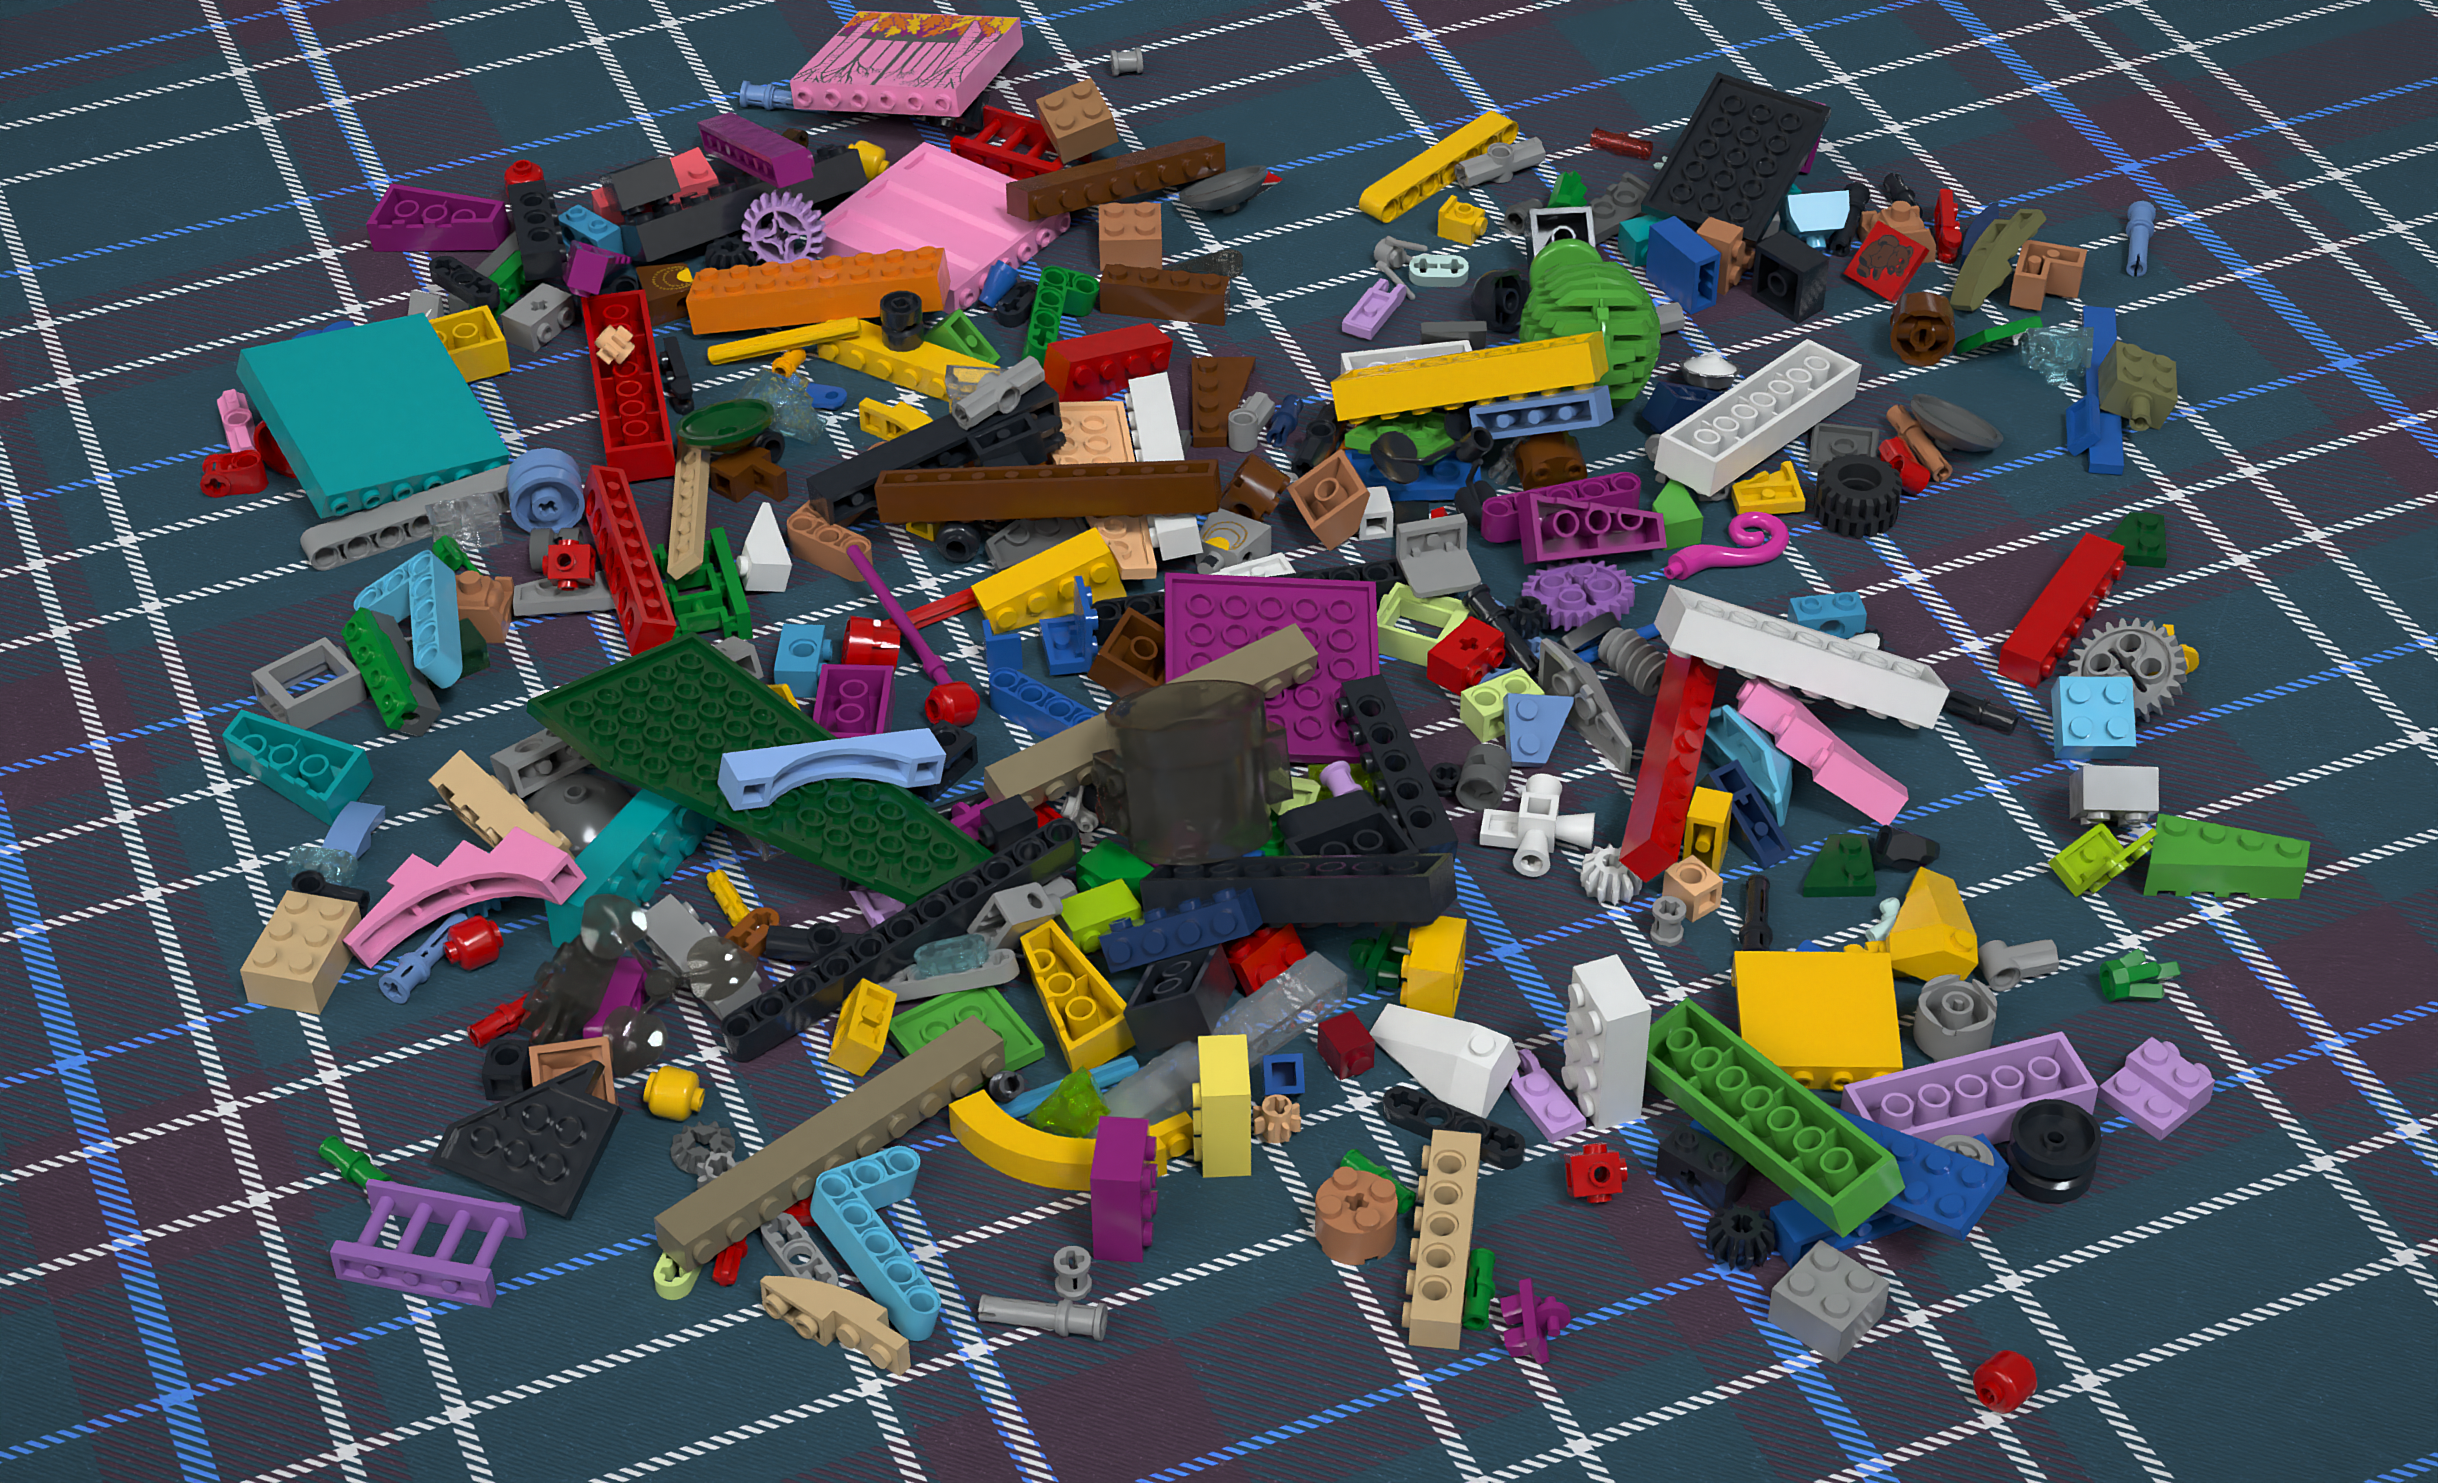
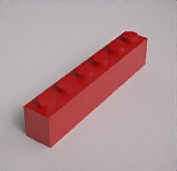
(2062, 610)

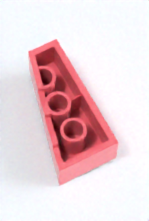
(692, 173)

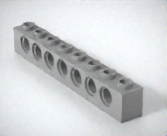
(547, 758)

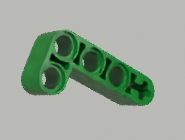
(1057, 292)

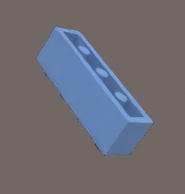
(1544, 413)

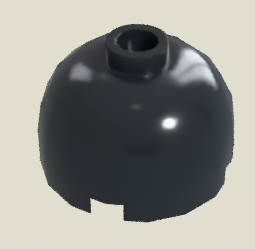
(1499, 299)

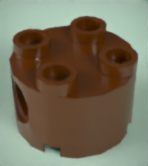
(1922, 328)
(1549, 460)
(1254, 488)

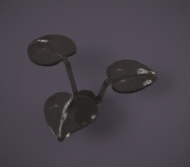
(716, 967)

